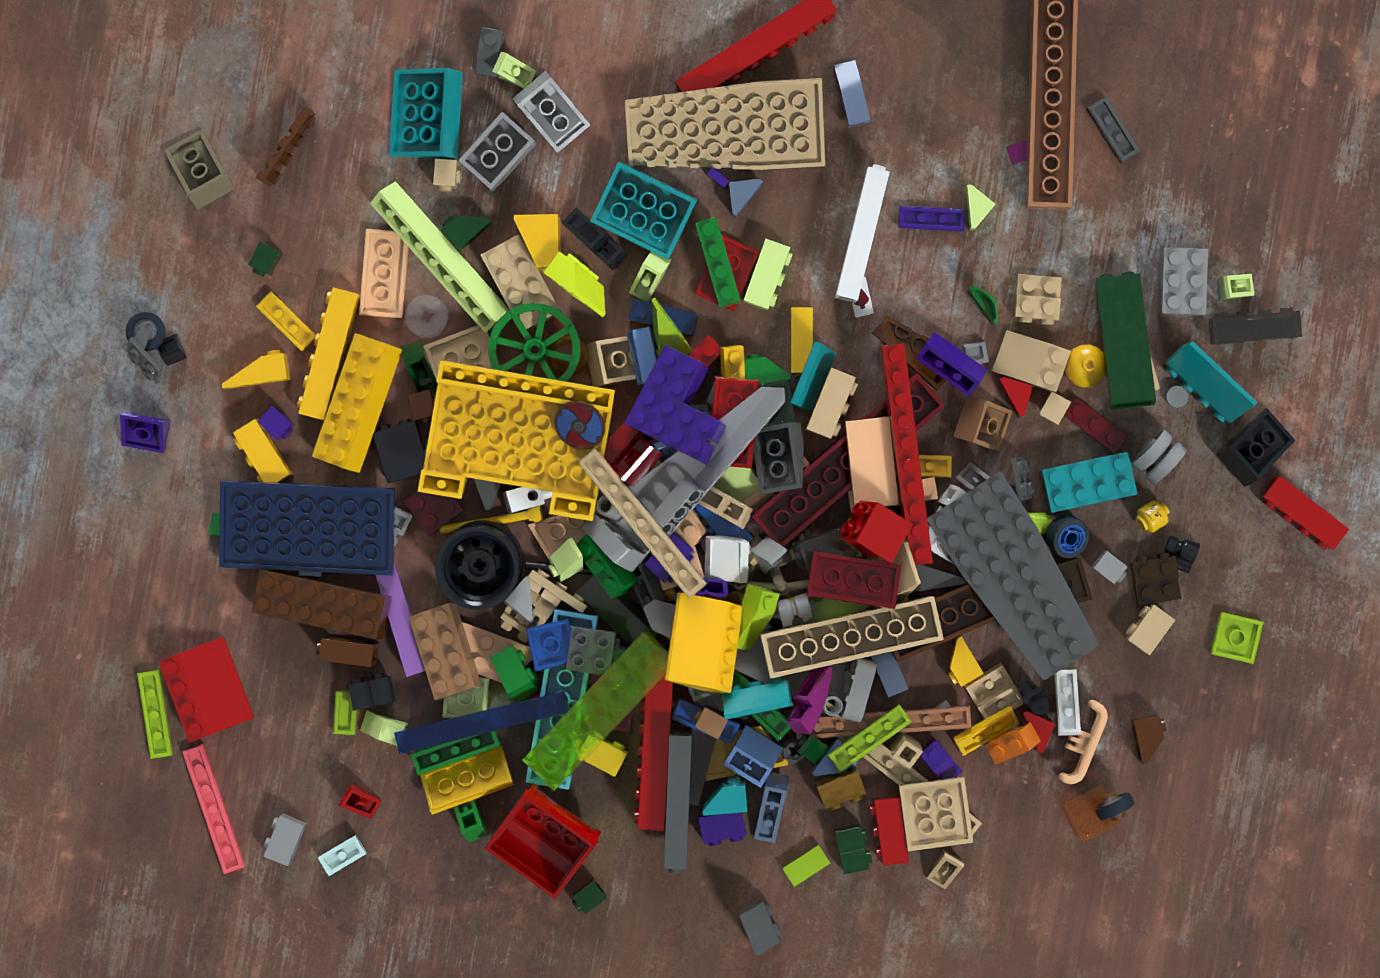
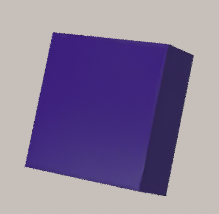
(718, 178)

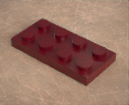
(853, 580)

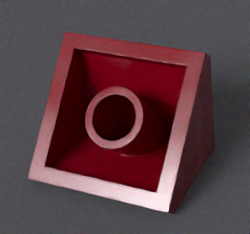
(636, 459)

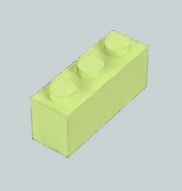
(768, 275)

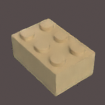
(831, 404)

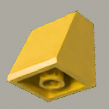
(541, 237)

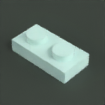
(342, 855)

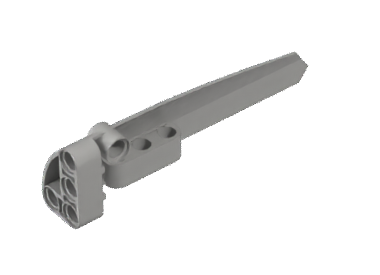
(681, 482)
(848, 684)

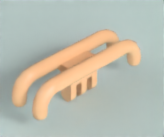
(1086, 744)

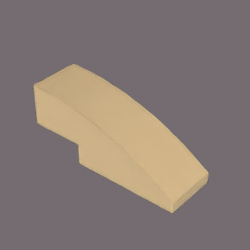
(726, 507)

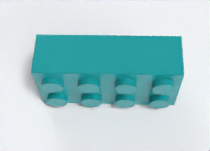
(1088, 482)

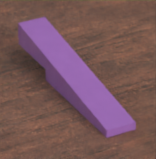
(399, 620)

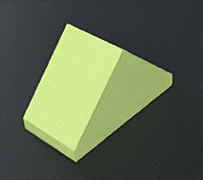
(977, 206)
(1235, 286)

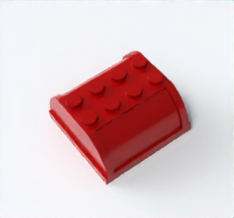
(543, 841)

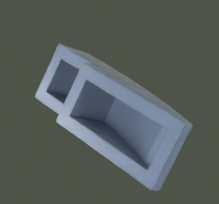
(852, 94)
(889, 673)

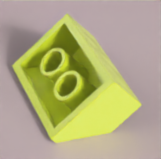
(577, 281)

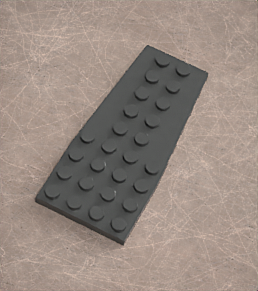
(1014, 574)

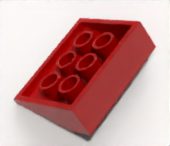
(206, 689)

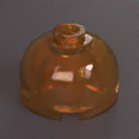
(564, 345)

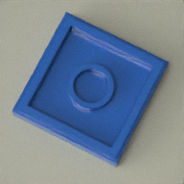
(549, 644)

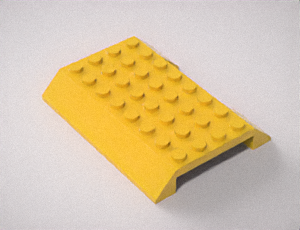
(504, 432)

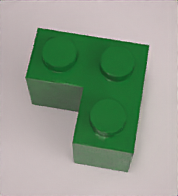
(516, 678)

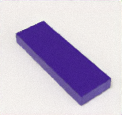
(931, 218)

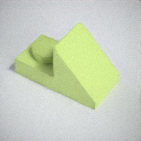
(513, 71)

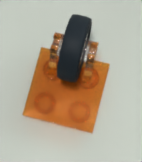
(1097, 811)

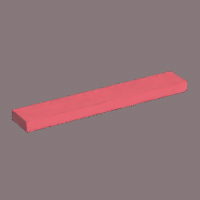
(213, 808)

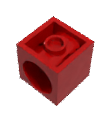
(875, 531)

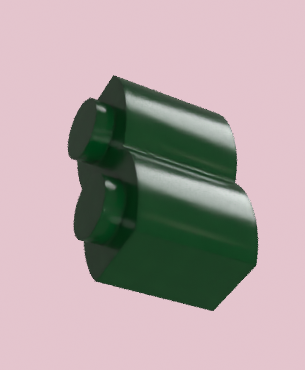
(852, 849)

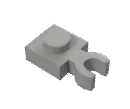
(402, 522)

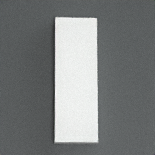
(1067, 702)

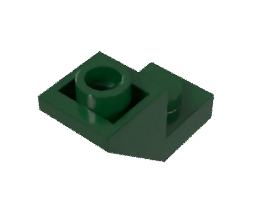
(812, 748)

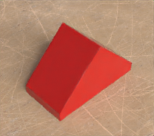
(1017, 394)
(1042, 727)
(360, 801)

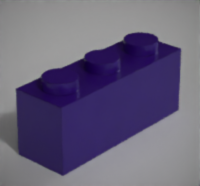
(951, 364)

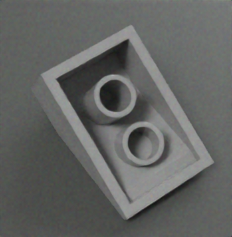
(551, 111)

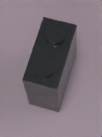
(400, 450)

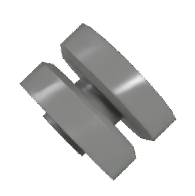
(1161, 457)

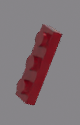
(1095, 425)

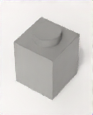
(1110, 567)

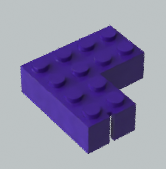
(665, 408)

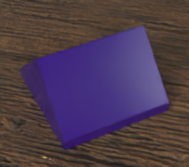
(144, 432)

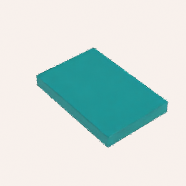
(813, 377)

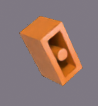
(1013, 743)

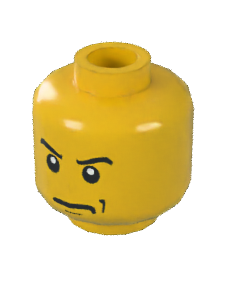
(1152, 516)

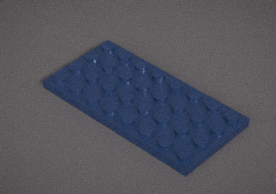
(307, 527)

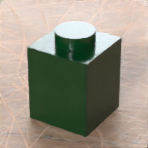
(265, 259)
(588, 896)

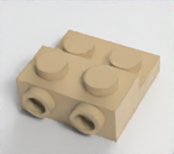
(1037, 298)

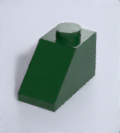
(464, 229)
(418, 366)

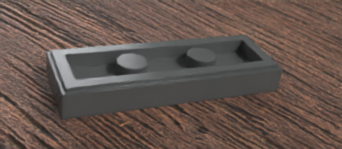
(1113, 129)

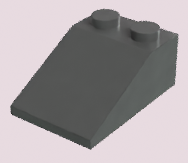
(779, 457)

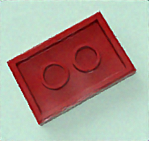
(742, 261)

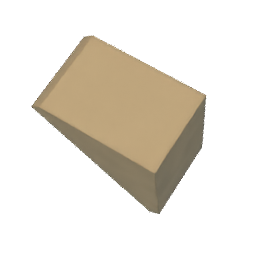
(945, 869)

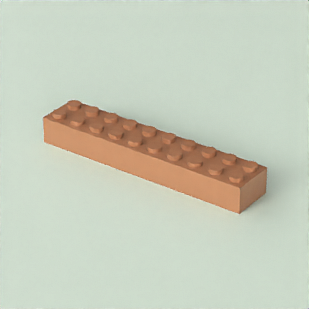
(1051, 104)

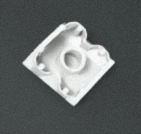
(727, 558)

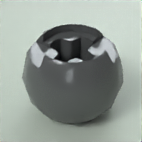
(786, 752)

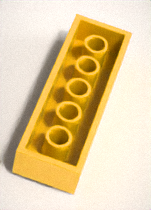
(357, 403)

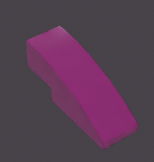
(810, 700)

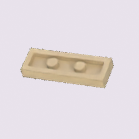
(558, 590)

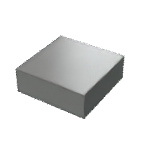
(977, 352)

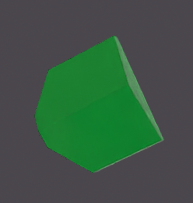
(986, 303)

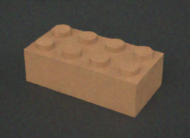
(445, 651)

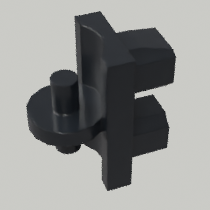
(1034, 698)

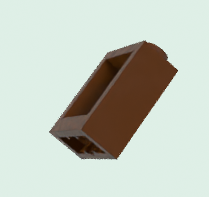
(347, 651)

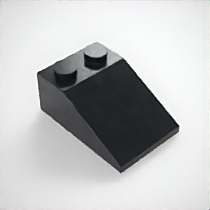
(1255, 448)

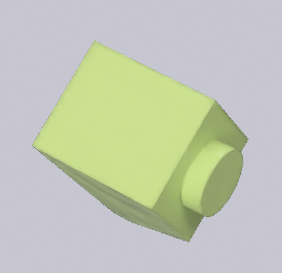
(649, 276)
(566, 560)
(382, 726)

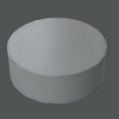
(1176, 396)

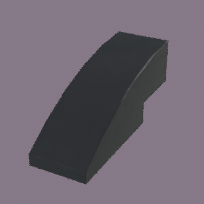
(594, 239)

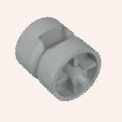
(792, 611)

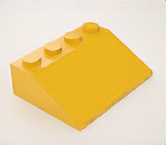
(704, 643)

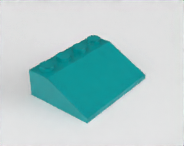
(426, 113)
(644, 210)
(1209, 383)

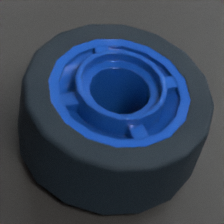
(1066, 526)

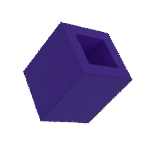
(276, 423)

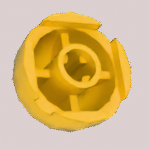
(1085, 366)

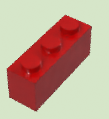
(889, 830)

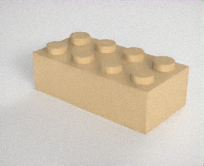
(518, 278)

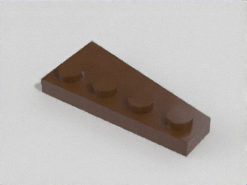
(285, 147)
(892, 332)

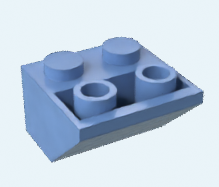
(753, 756)

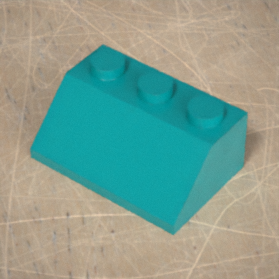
(757, 698)
(727, 797)

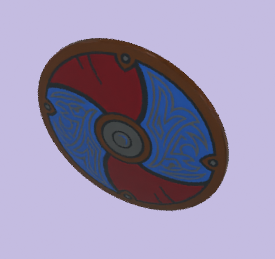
(579, 425)

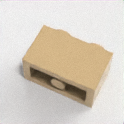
(1149, 628)

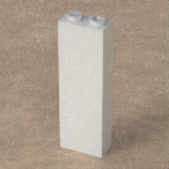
(862, 233)

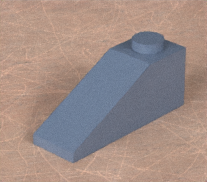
(771, 807)

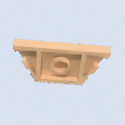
(485, 644)

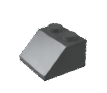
(759, 926)

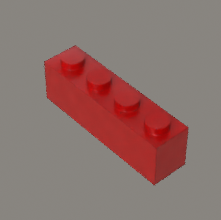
(1303, 512)

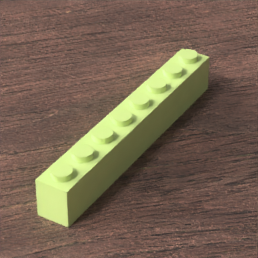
(439, 256)

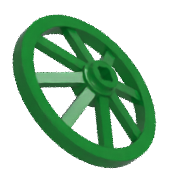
(527, 347)

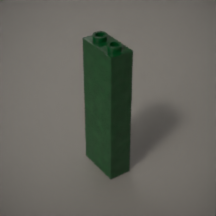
(1125, 340)

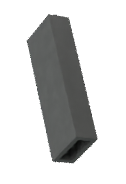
(678, 801)

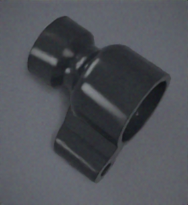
(1186, 551)

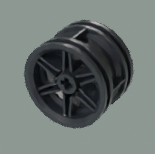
(468, 593)

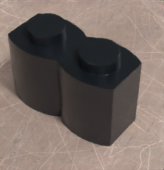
(370, 692)

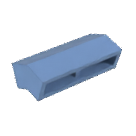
(642, 352)

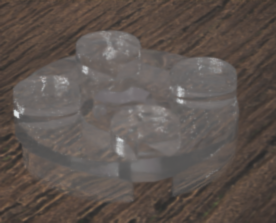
(421, 327)

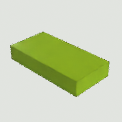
(344, 718)
(806, 865)

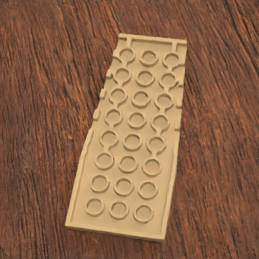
(730, 127)

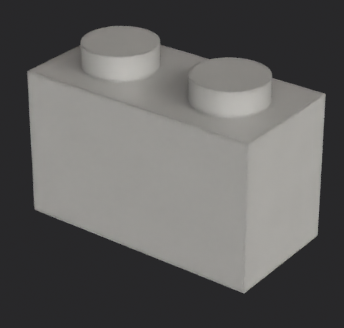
(284, 840)

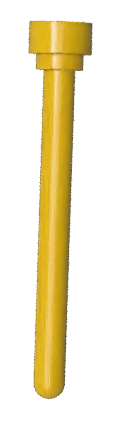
(533, 514)

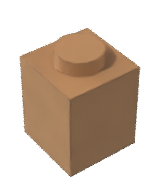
(710, 722)

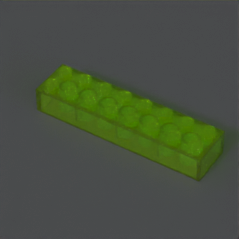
(599, 711)

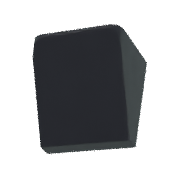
(172, 350)

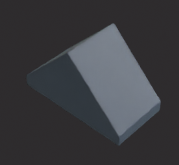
(742, 192)

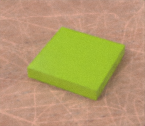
(1236, 637)

